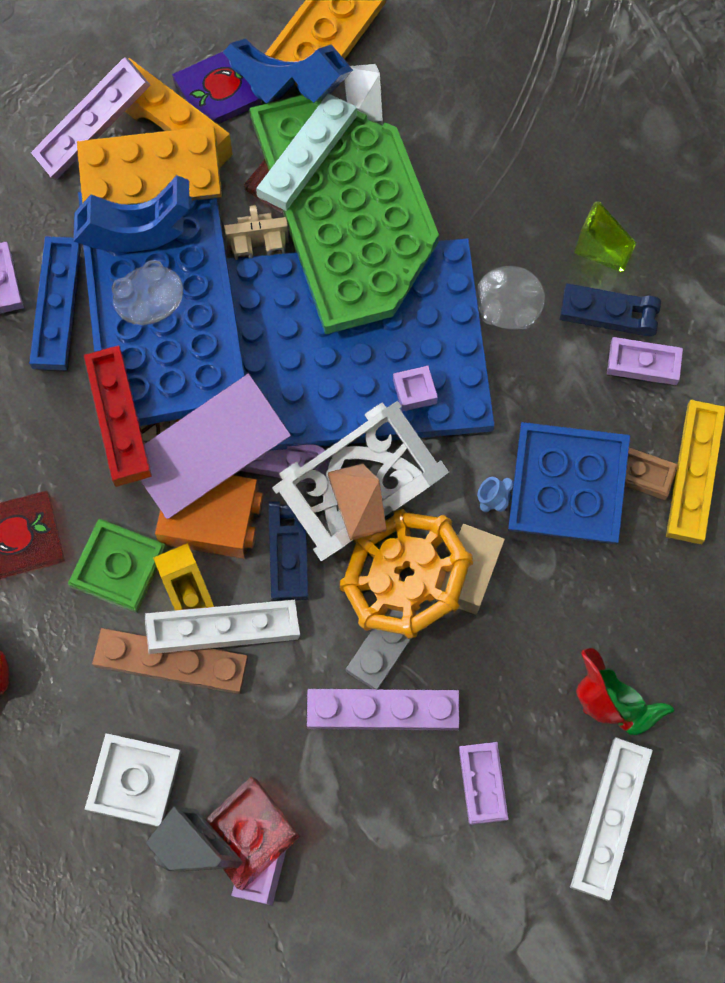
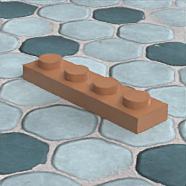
(198, 667)

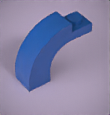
(134, 226)

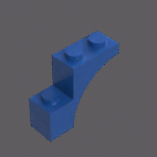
(273, 77)

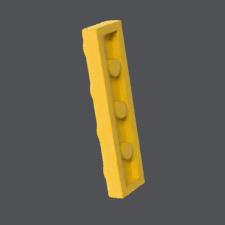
(695, 472)

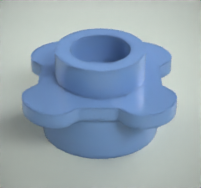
(494, 494)

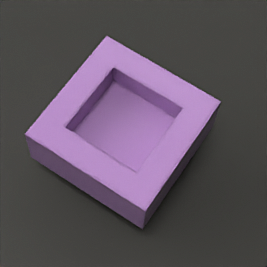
(415, 388)

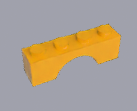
(175, 113)

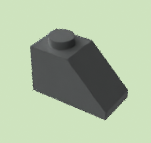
(190, 843)

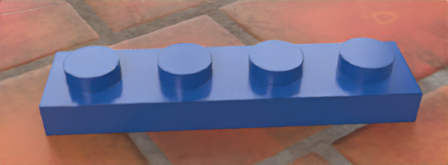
(55, 304)

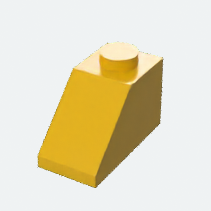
(183, 579)

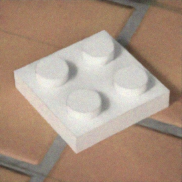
(133, 780)

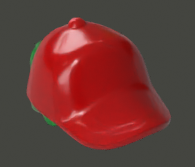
(613, 701)

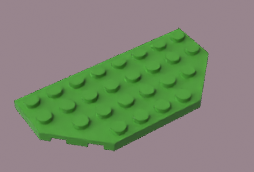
(357, 219)

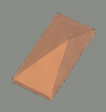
(358, 500)

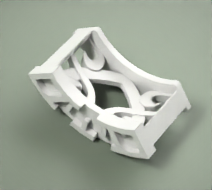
(410, 478)

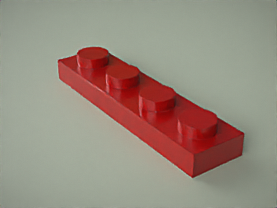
(117, 416)

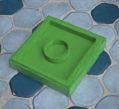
(117, 565)

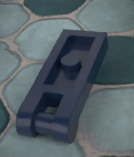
(610, 310)
(287, 555)

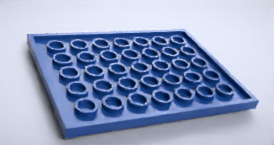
(332, 380)

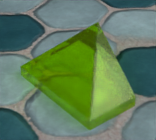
(604, 239)

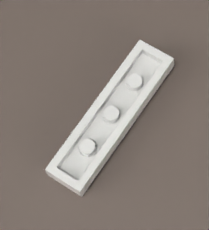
(221, 626)
(611, 819)

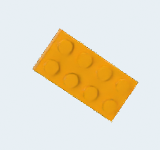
(323, 24)
(142, 165)

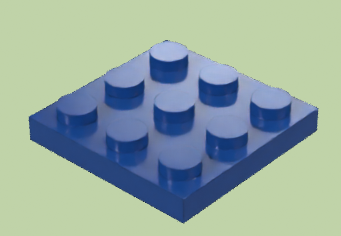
(569, 483)

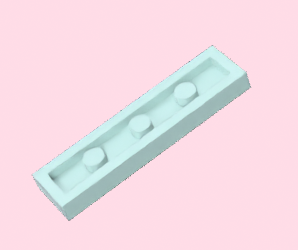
(306, 152)

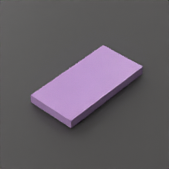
(211, 445)

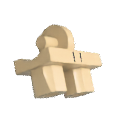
(255, 232)

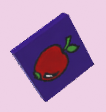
(215, 88)

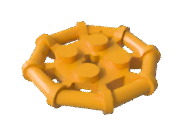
(424, 584)

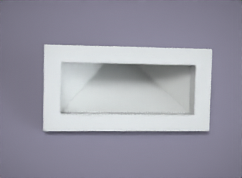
(364, 91)

